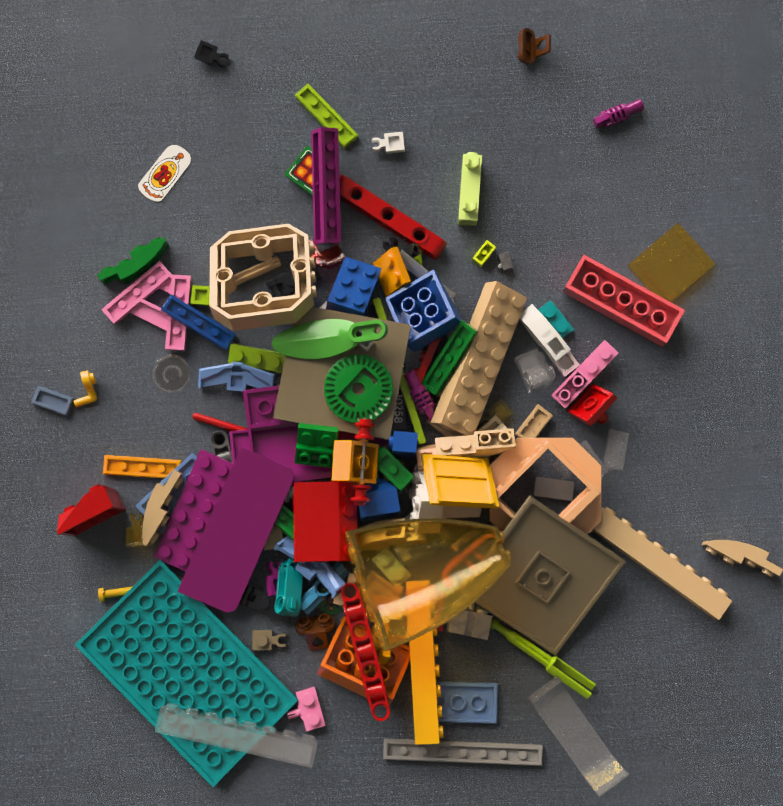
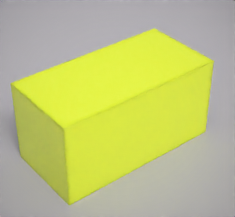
(483, 253)

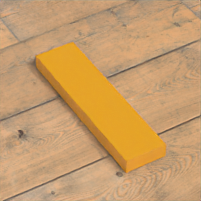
(138, 466)

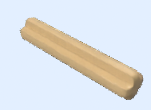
(257, 270)

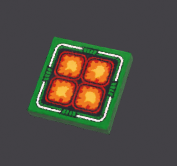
(301, 171)

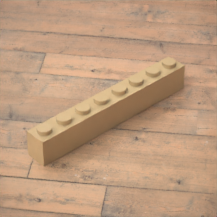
(661, 565)

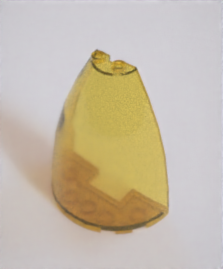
(423, 572)

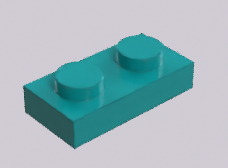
(556, 319)

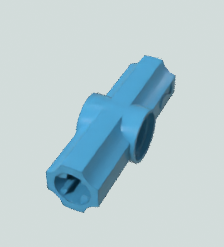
(313, 598)

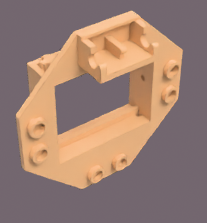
(583, 511)

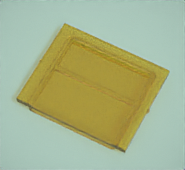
(671, 264)

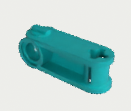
(288, 589)

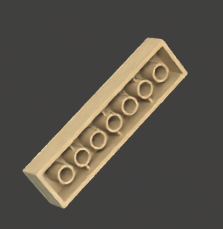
(476, 373)

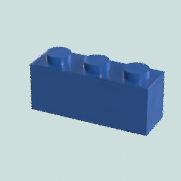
(403, 445)

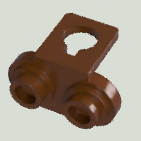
(529, 46)
(315, 627)

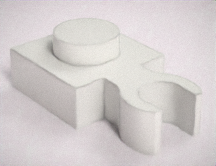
(392, 143)

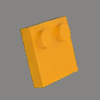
(393, 271)

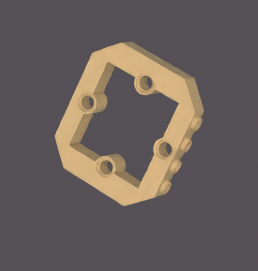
(263, 309)

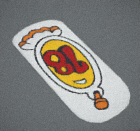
(164, 173)

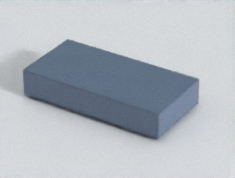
(53, 400)

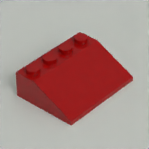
(320, 520)

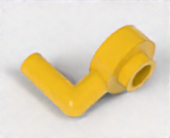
(88, 381)

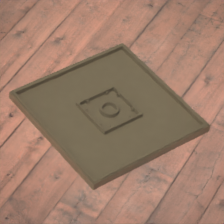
(302, 380)
(551, 576)

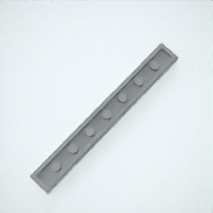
(464, 752)

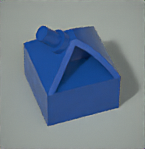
(382, 502)

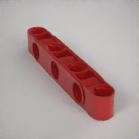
(399, 225)
(365, 652)

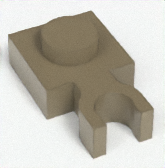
(264, 640)

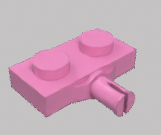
(308, 709)

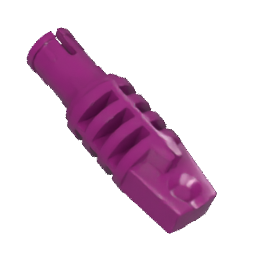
(617, 114)
(420, 395)

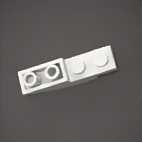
(549, 340)

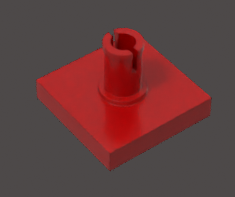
(592, 405)

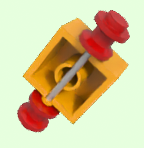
(357, 461)

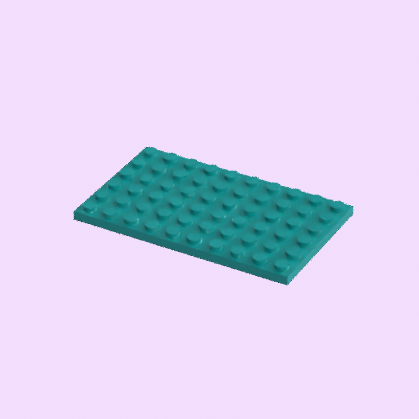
(178, 652)

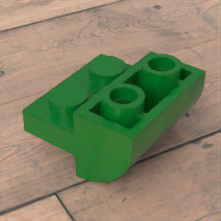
(315, 445)

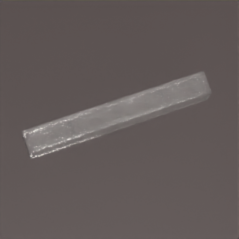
(237, 736)

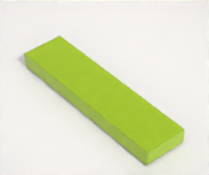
(326, 114)

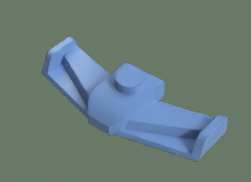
(236, 375)
(322, 570)

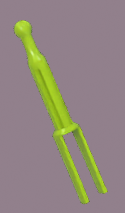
(548, 661)

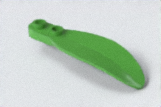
(326, 338)

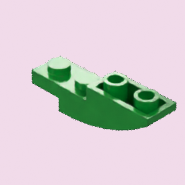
(142, 260)

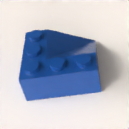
(426, 308)

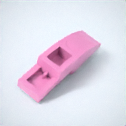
(584, 374)

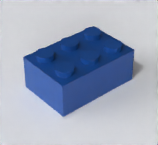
(354, 287)

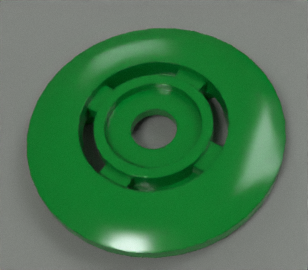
(349, 372)

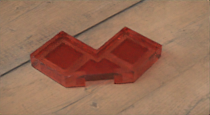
(328, 258)

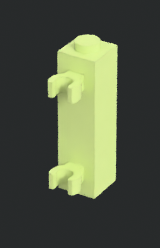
(469, 189)

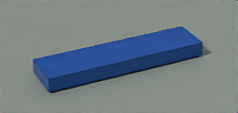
(198, 322)

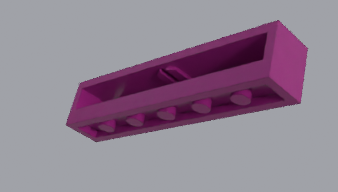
(326, 186)

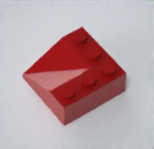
(91, 510)

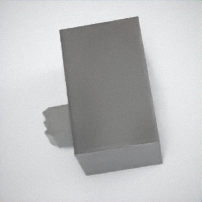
(505, 262)

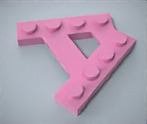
(134, 301)

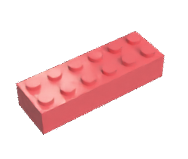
(623, 301)

